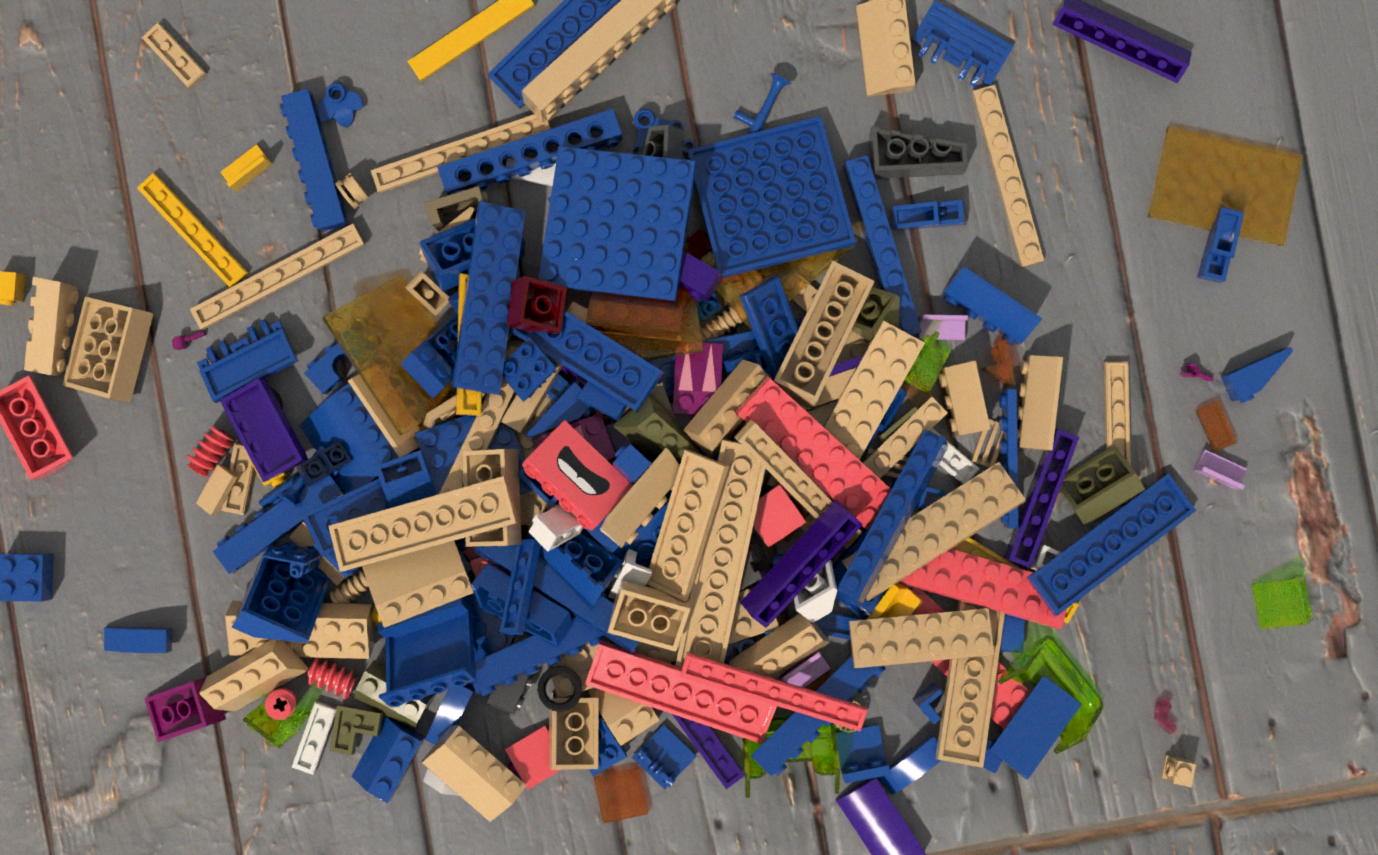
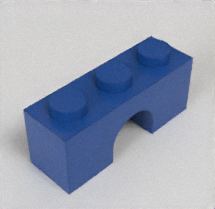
(324, 371)

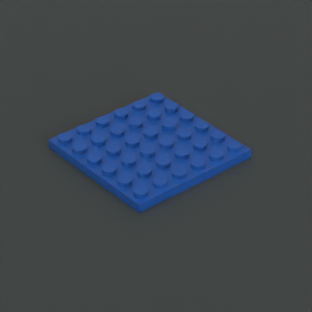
(771, 197)
(617, 223)

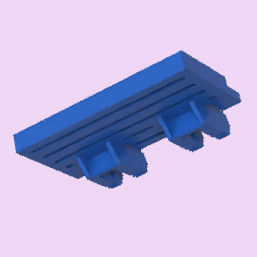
(962, 42)
(247, 360)

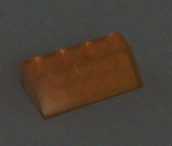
(638, 316)

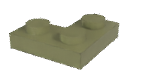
(350, 722)

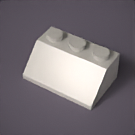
(818, 595)

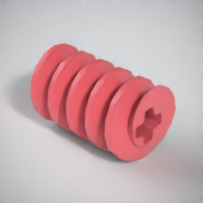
(210, 451)
(332, 679)
(278, 712)

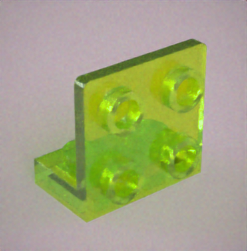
(927, 364)
(1282, 602)
(275, 731)

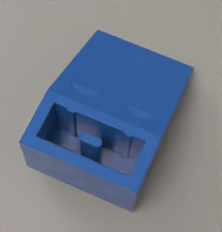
(434, 359)
(405, 479)

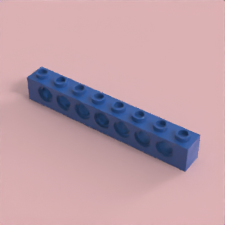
(517, 150)

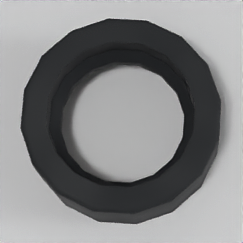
(554, 671)

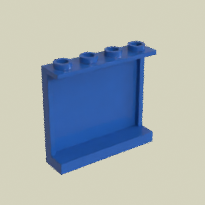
(429, 653)

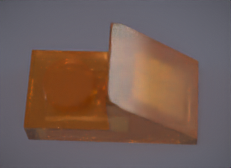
(1003, 371)

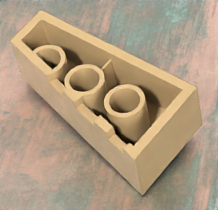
(50, 326)

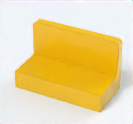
(246, 168)
(896, 602)

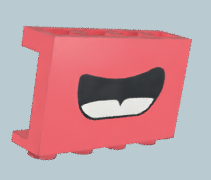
(577, 476)

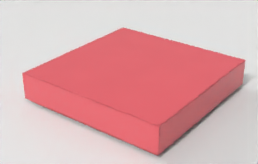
(776, 515)
(531, 757)

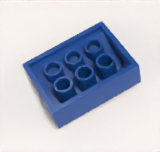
(348, 421)
(279, 604)

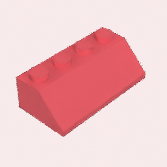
(32, 430)

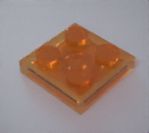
(621, 795)

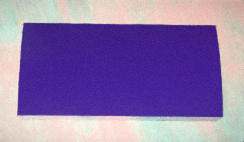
(264, 429)
(878, 820)

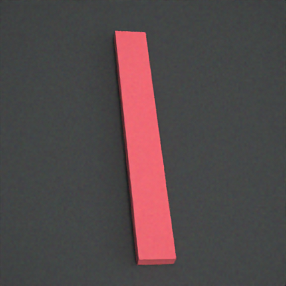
(773, 691)

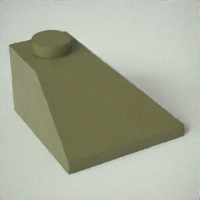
(877, 307)

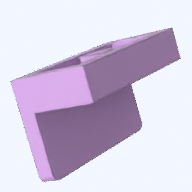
(949, 326)
(1220, 470)
(806, 671)

